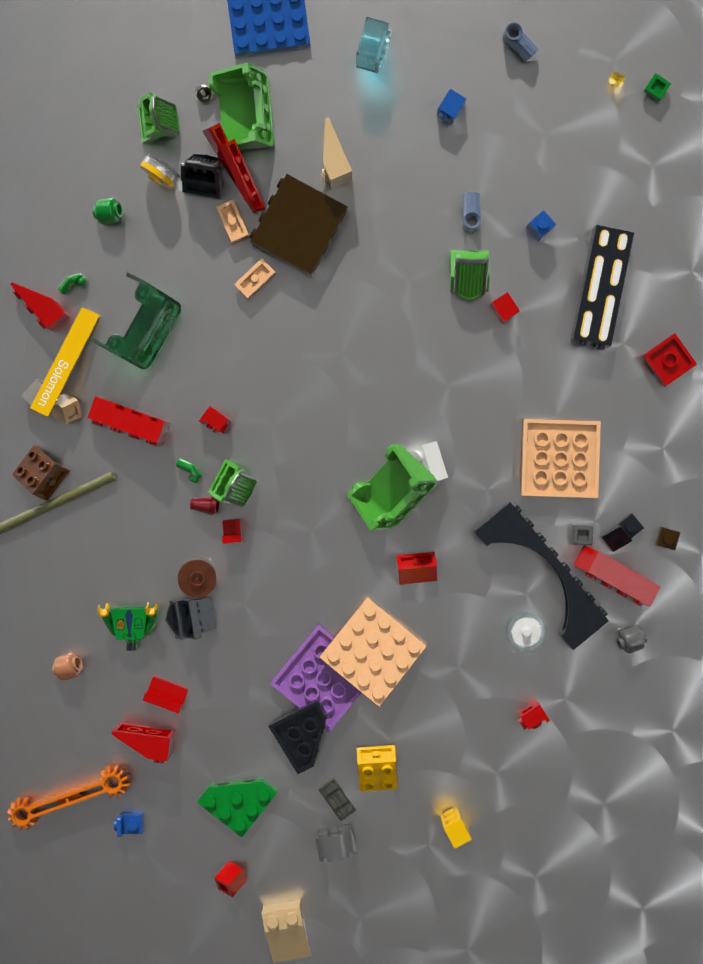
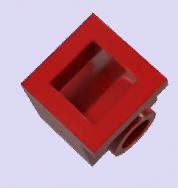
(215, 420)
(532, 716)

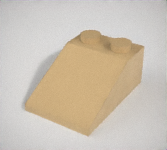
(336, 168)
(286, 931)

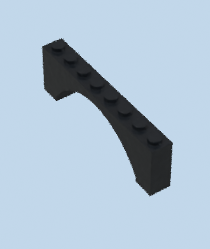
(581, 613)

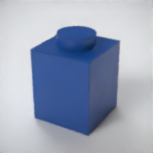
(451, 106)
(541, 225)

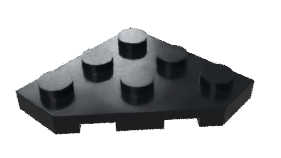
(301, 734)

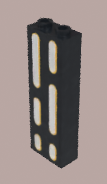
(602, 287)

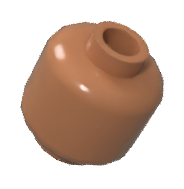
(67, 666)

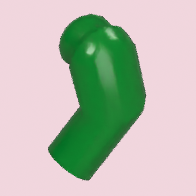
(71, 280)
(189, 467)

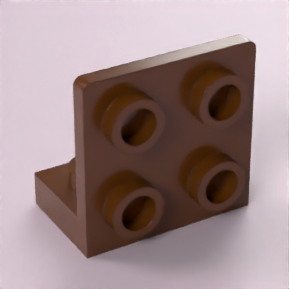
(40, 473)

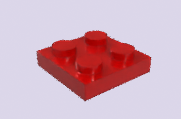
(669, 360)

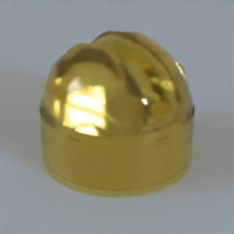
(616, 77)

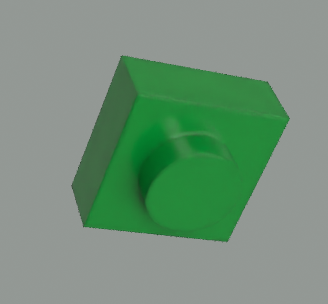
(657, 87)

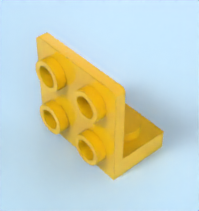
(377, 768)

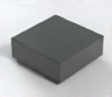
(582, 535)

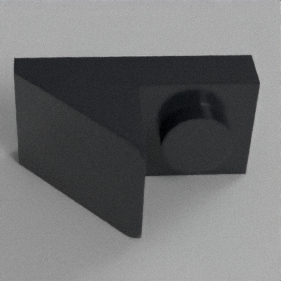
(622, 532)

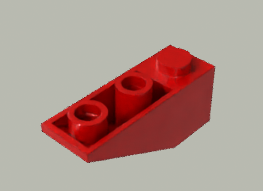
(47, 310)

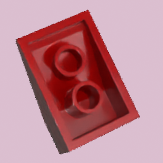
(148, 741)

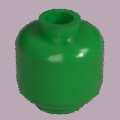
(107, 211)

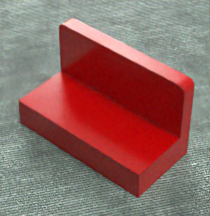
(417, 568)
(166, 694)

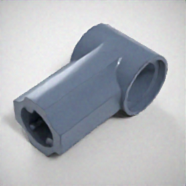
(521, 43)
(471, 210)

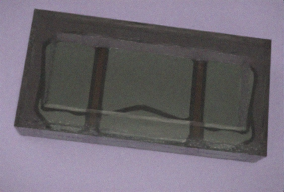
(337, 799)

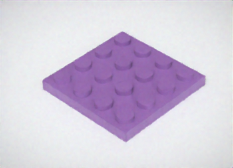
(309, 678)

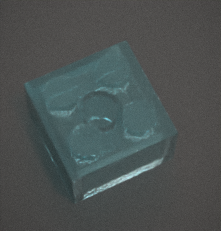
(373, 45)

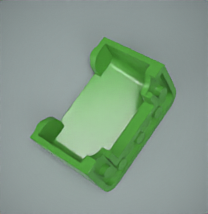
(244, 105)
(392, 490)

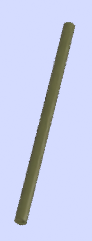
(57, 501)

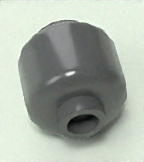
(632, 639)

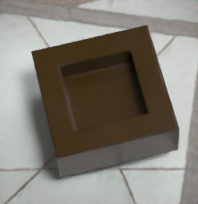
(667, 538)

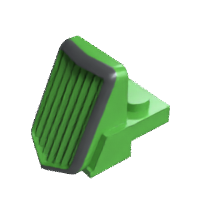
(157, 118)
(469, 273)
(232, 484)

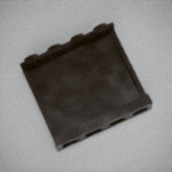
(298, 224)

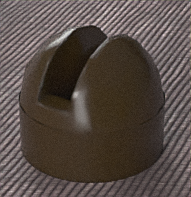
(206, 89)

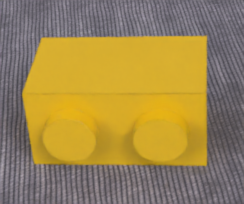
(455, 828)

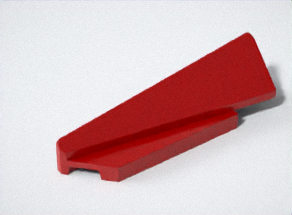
(235, 166)

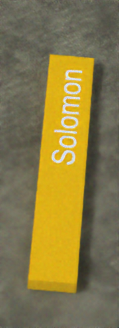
(64, 362)

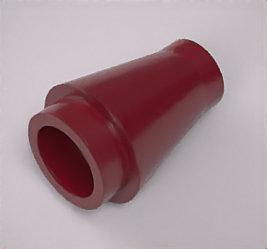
(205, 505)

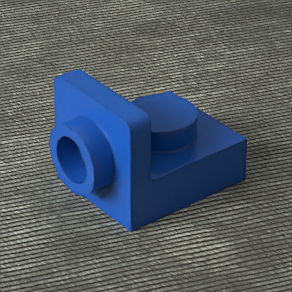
(129, 824)

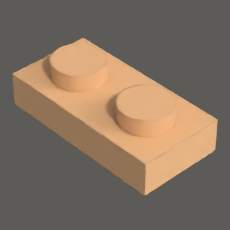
(232, 221)
(254, 278)

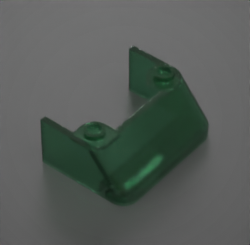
(148, 327)

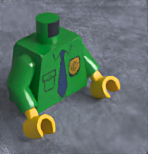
(129, 622)

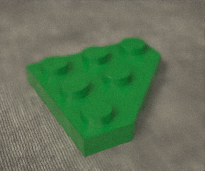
(237, 803)

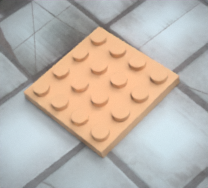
(560, 458)
(372, 652)

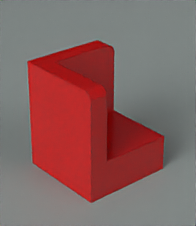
(504, 307)
(232, 531)
(230, 879)

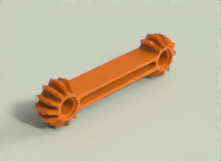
(68, 798)

